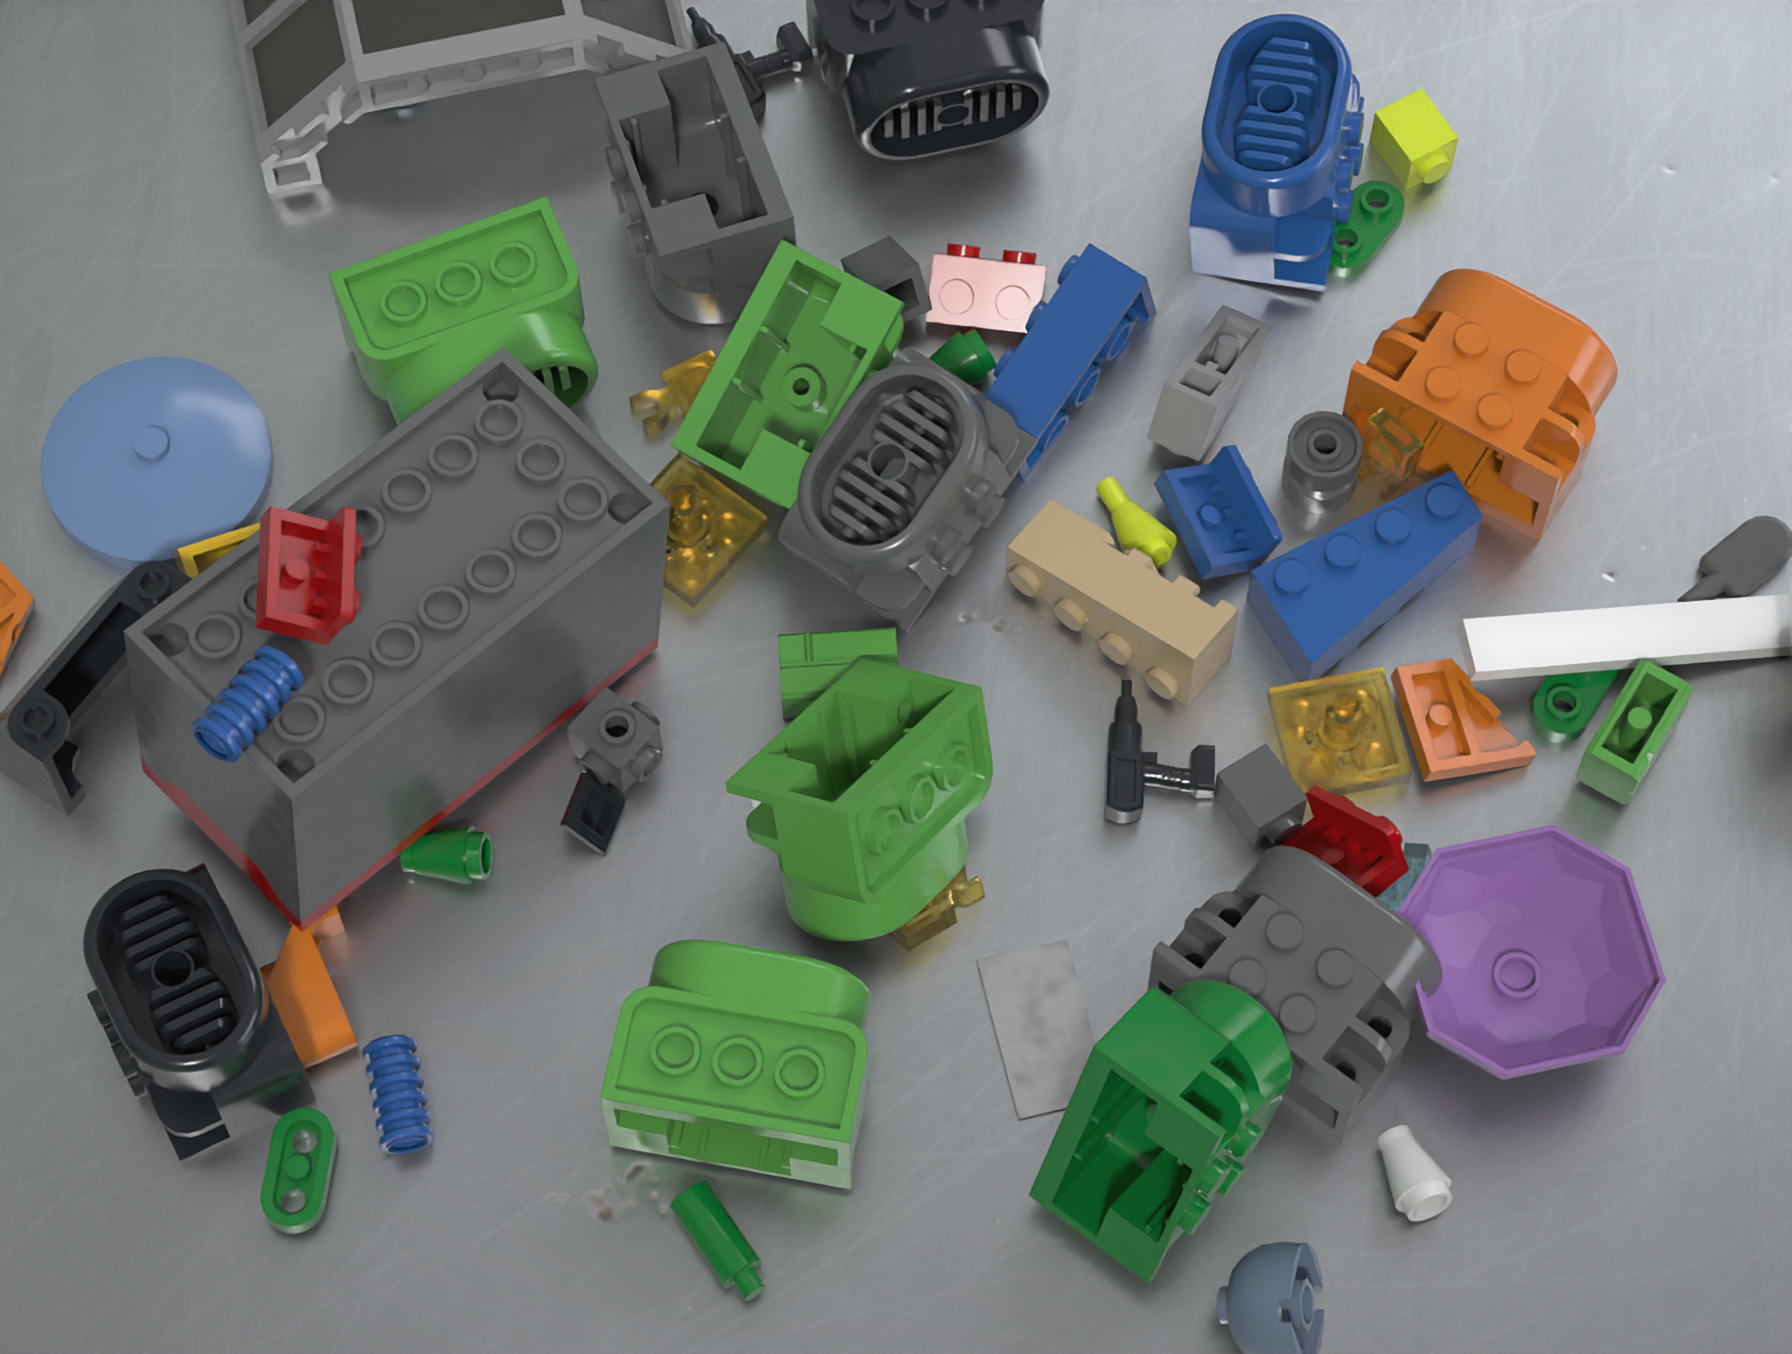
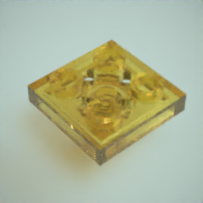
(701, 515)
(1335, 715)

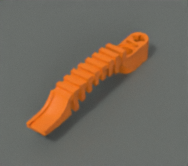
(307, 995)

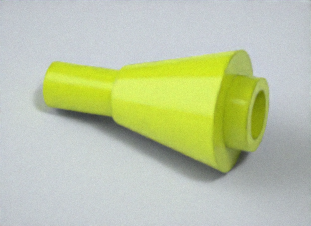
(1135, 525)

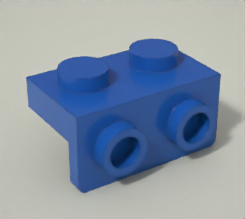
(1220, 514)

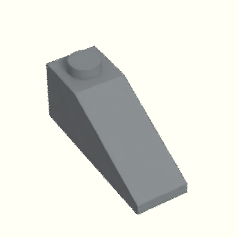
(1208, 383)

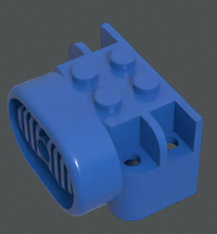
(1277, 154)

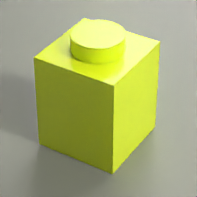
(1414, 140)

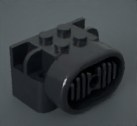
(931, 71)
(202, 1048)

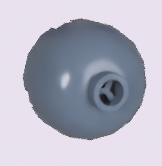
(1273, 1300)

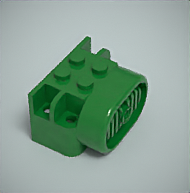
(1164, 1120)

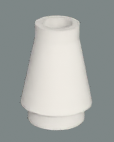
(1414, 1177)

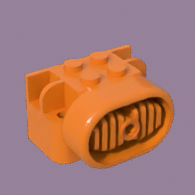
(1493, 392)

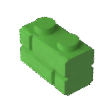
(819, 659)
(1634, 732)

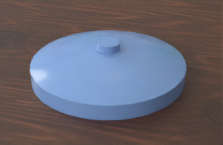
(156, 460)

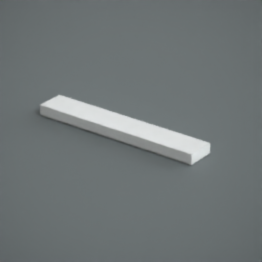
(1625, 635)

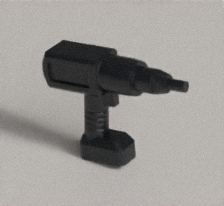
(793, 55)
(1131, 768)

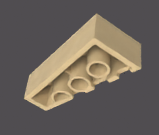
(1123, 602)

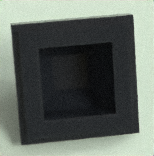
(592, 813)

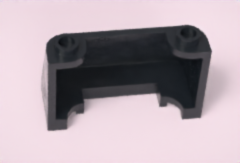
(70, 681)

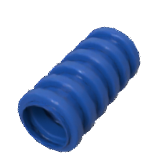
(247, 704)
(398, 1094)

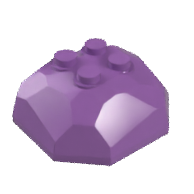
(1535, 952)

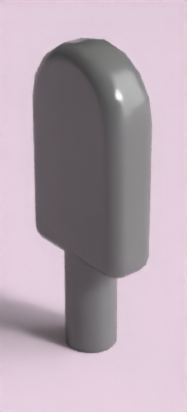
(1743, 560)

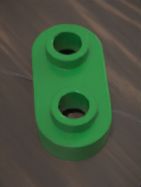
(1368, 227)
(1582, 691)
(297, 1173)

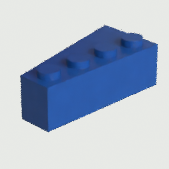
(1068, 344)
(1359, 575)

